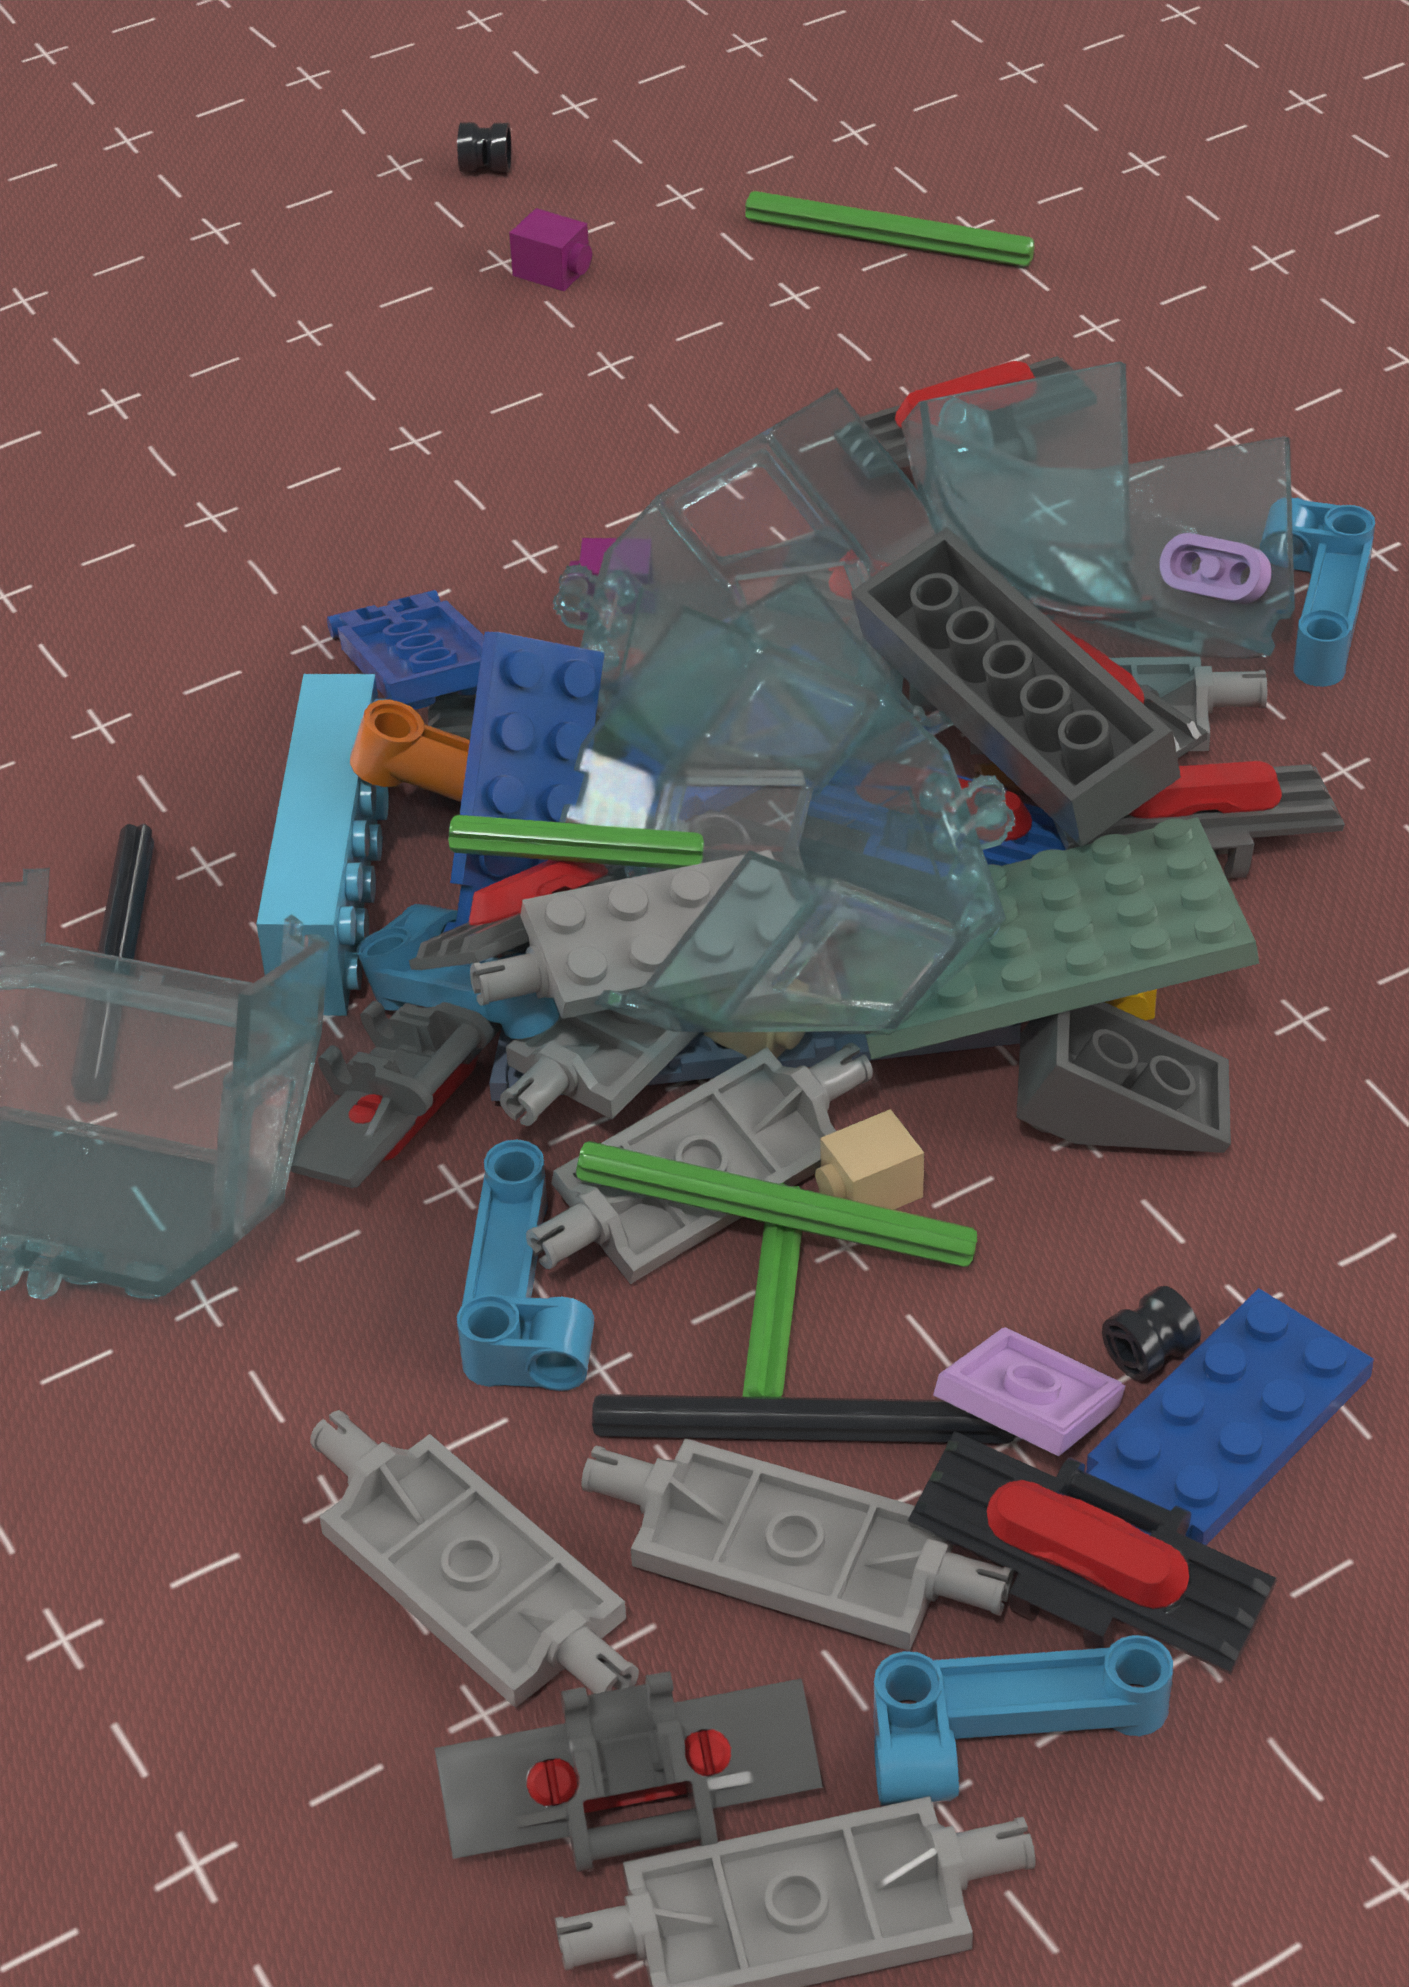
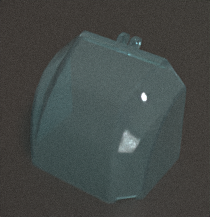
(1050, 502)

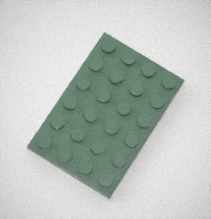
(1090, 931)

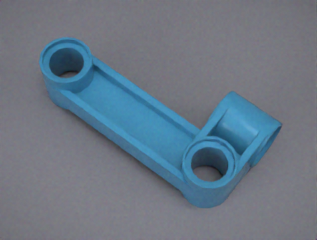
(1337, 551)
(387, 967)
(500, 1327)
(1002, 1698)

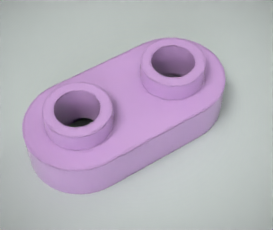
(1219, 568)

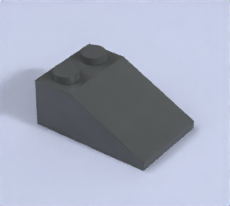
(1121, 1083)

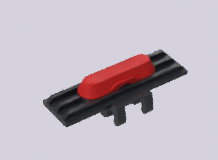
(1086, 1559)

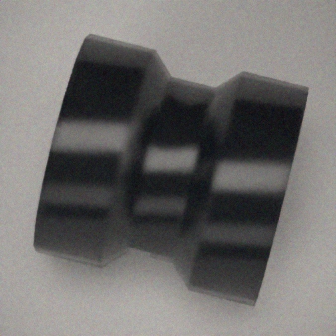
(484, 147)
(1150, 1333)

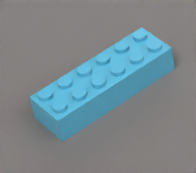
(325, 834)

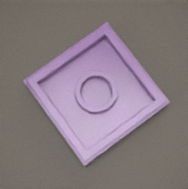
(1030, 1390)

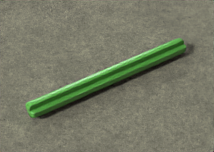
(890, 229)
(776, 1204)

